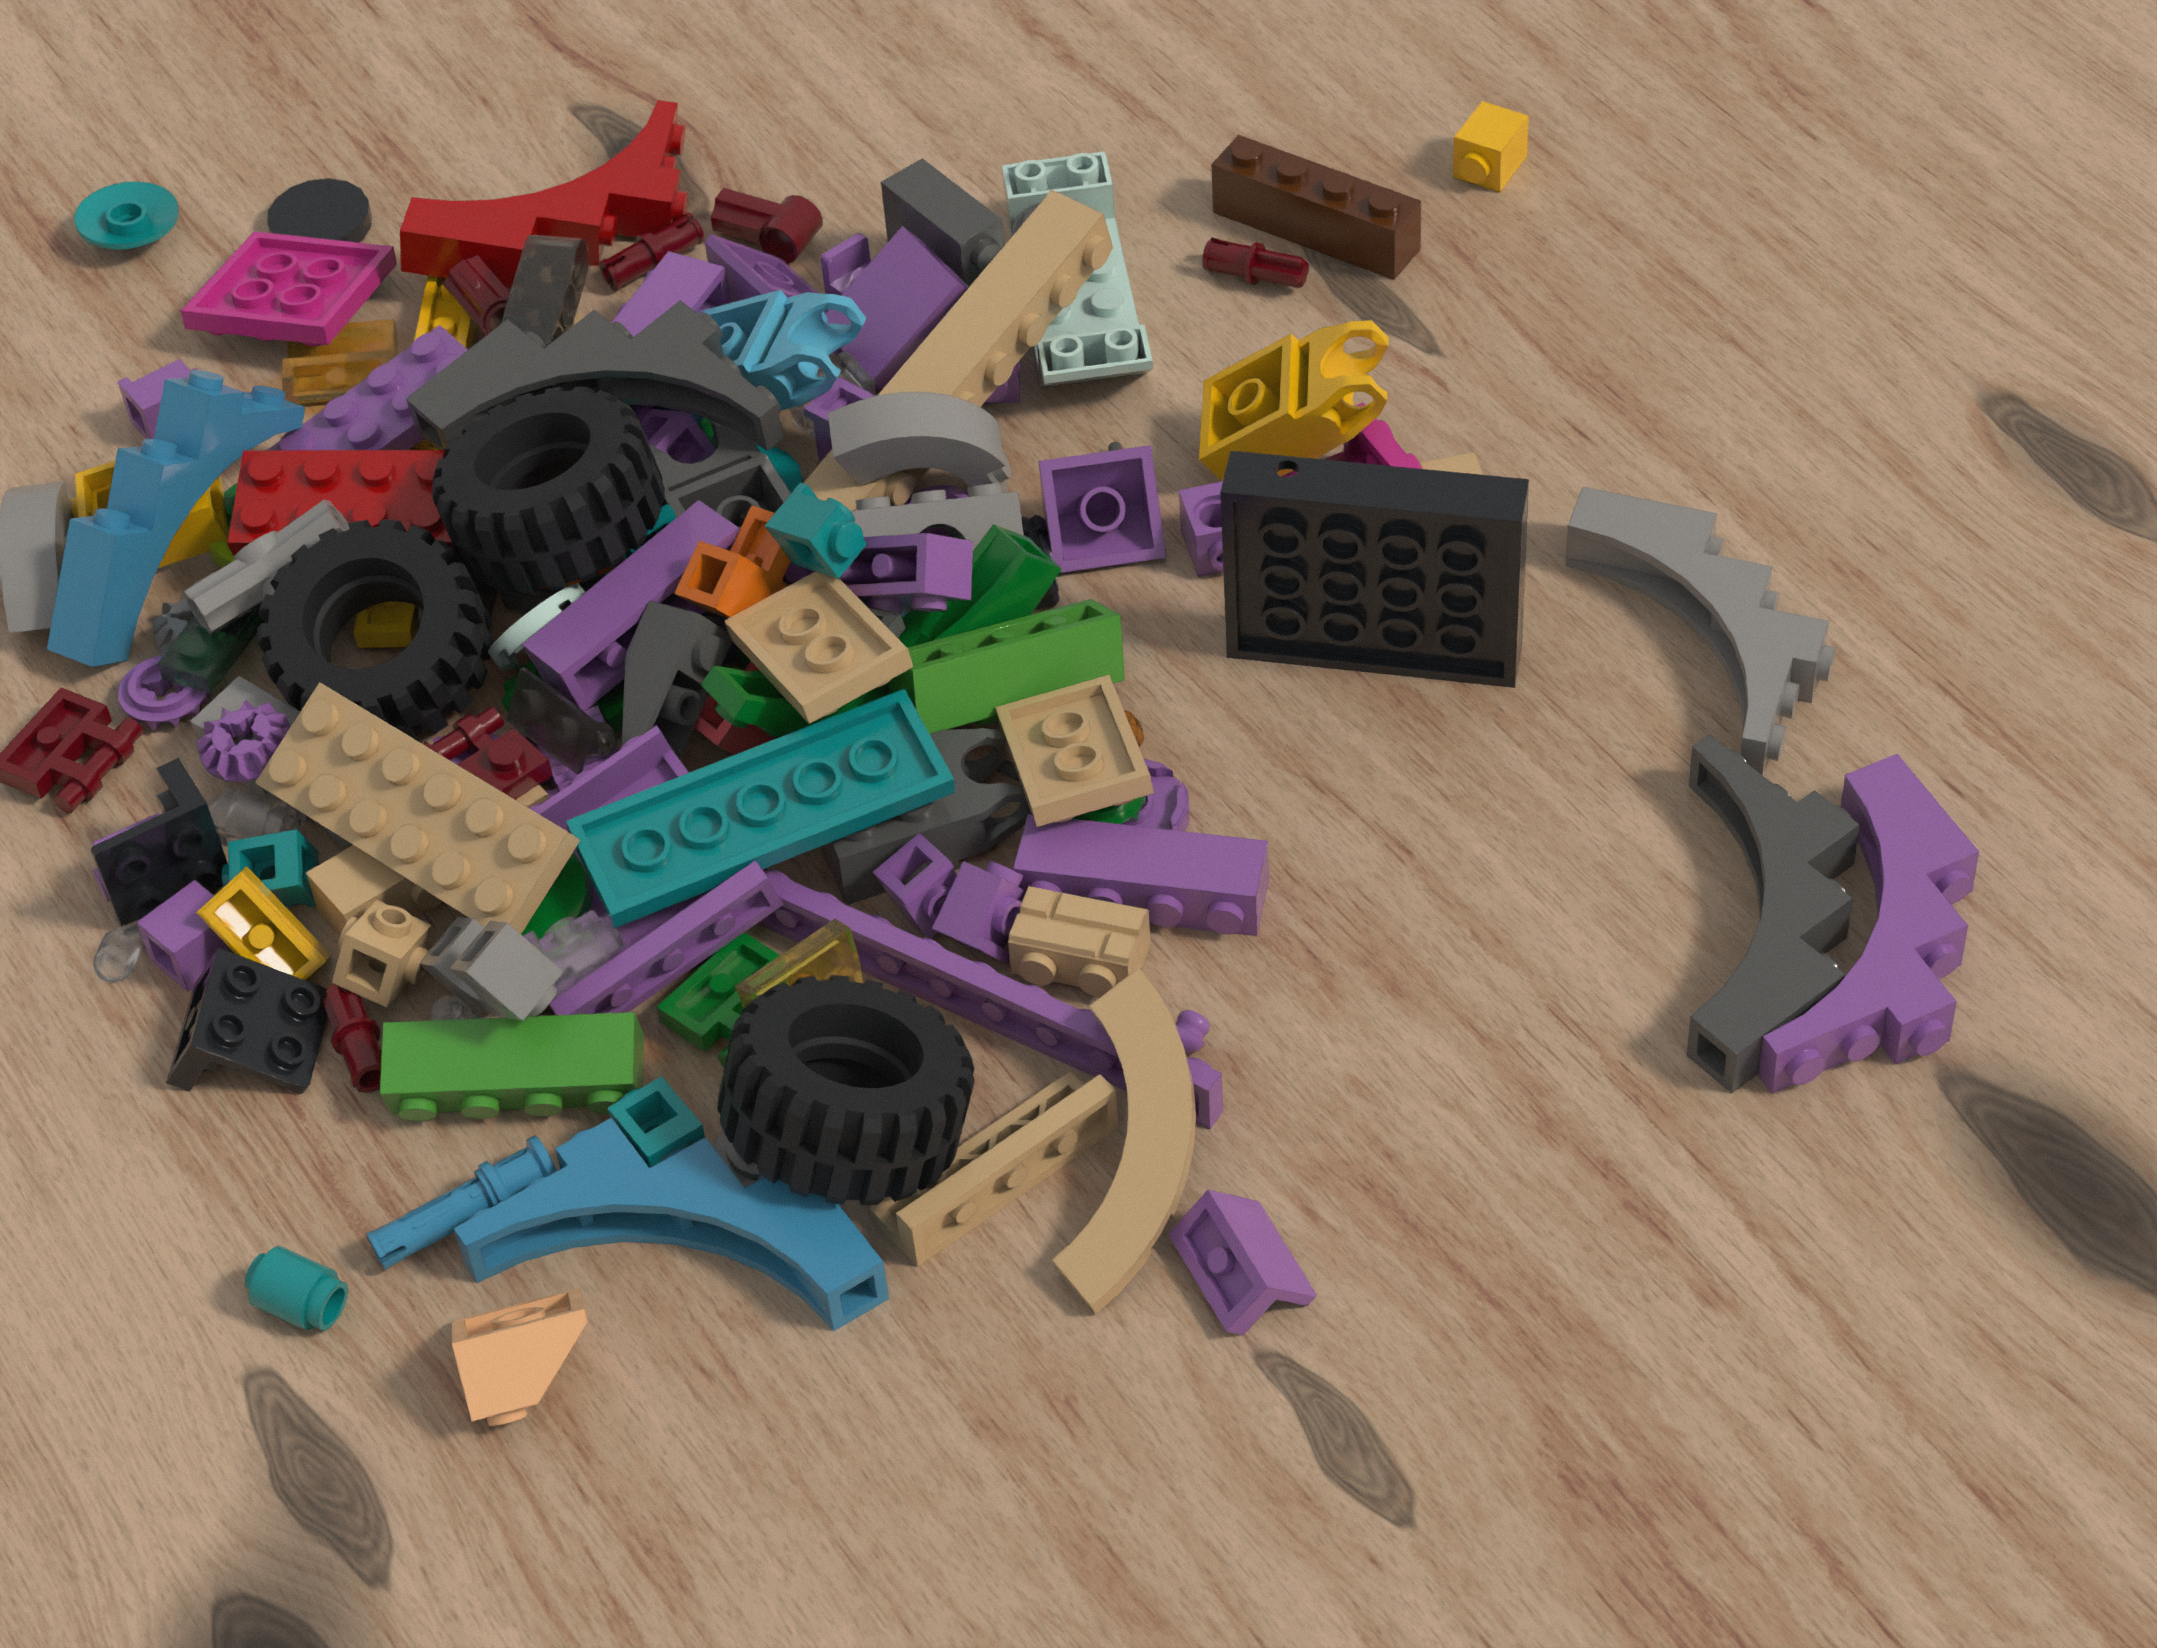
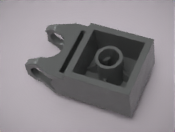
(726, 481)
(954, 824)

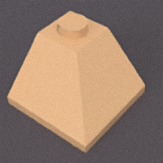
(514, 1353)

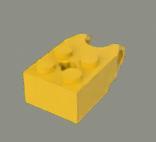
(1292, 397)

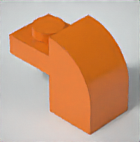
(738, 578)

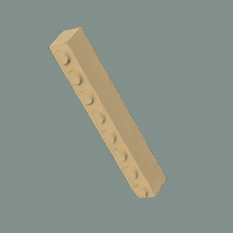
(990, 327)

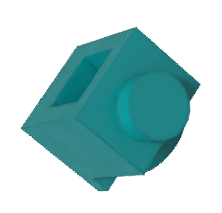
(817, 532)
(280, 855)
(656, 1121)

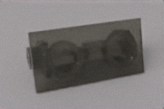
(557, 723)

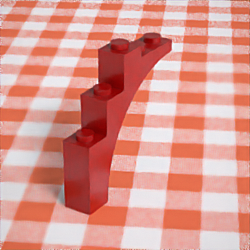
(622, 197)

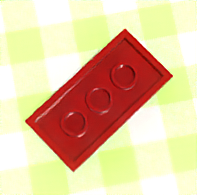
(360, 484)

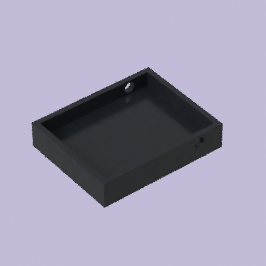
(1374, 568)

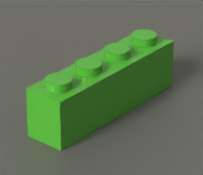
(975, 671)
(510, 1064)

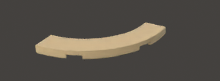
(1155, 1147)

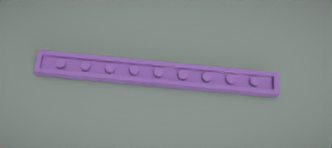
(973, 990)

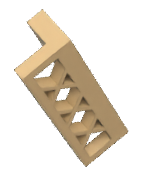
(1001, 1165)

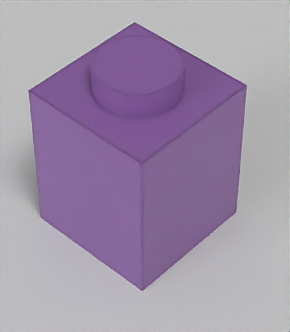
(179, 937)

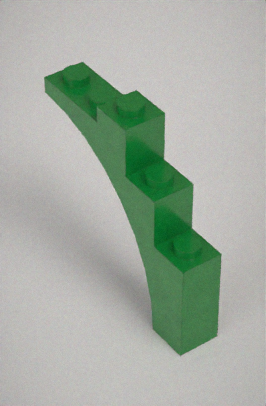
(1007, 584)

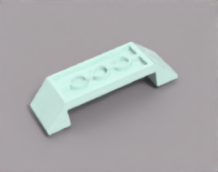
(1100, 328)

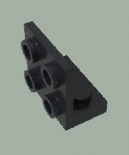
(164, 853)
(251, 1023)

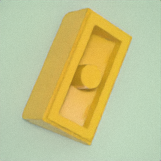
(262, 928)

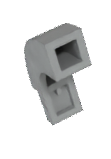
(918, 432)
(32, 552)

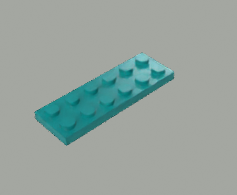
(760, 807)

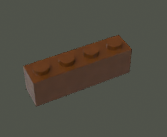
(1316, 207)

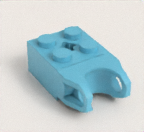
(786, 341)

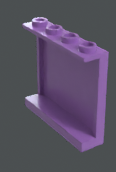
(674, 938)

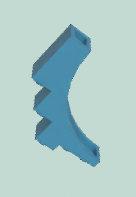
(152, 490)
(685, 1201)

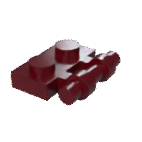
(56, 738)
(504, 763)

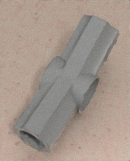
(245, 581)

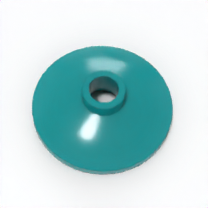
(126, 215)

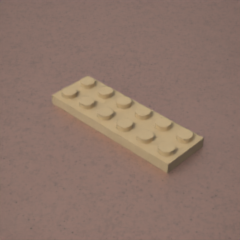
(417, 811)

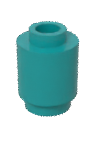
(296, 1289)

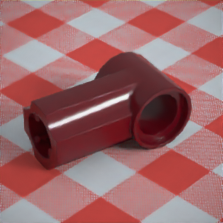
(777, 228)
(478, 292)

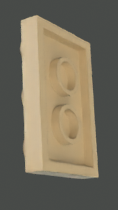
(818, 645)
(1074, 751)

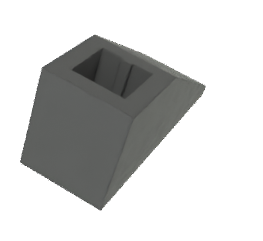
(666, 671)

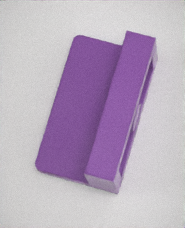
(1238, 1259)

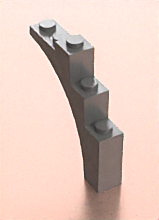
(667, 365)
(1803, 911)

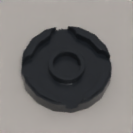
(322, 210)

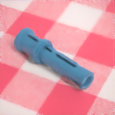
(440, 1215)

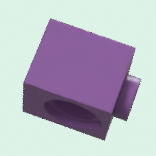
(1202, 526)

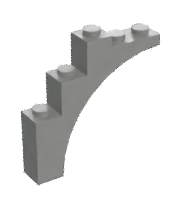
(1725, 600)

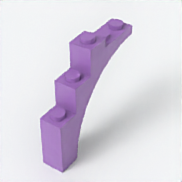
(1894, 988)

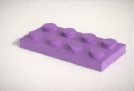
(376, 410)

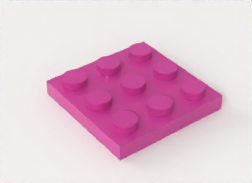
(289, 288)

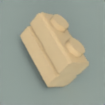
(1077, 941)

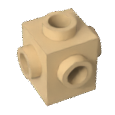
(381, 953)

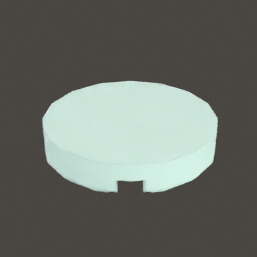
(511, 640)

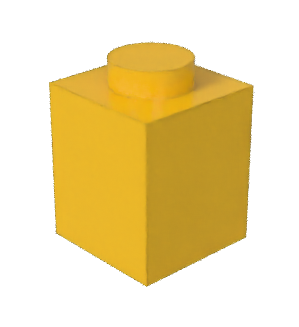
(1490, 146)

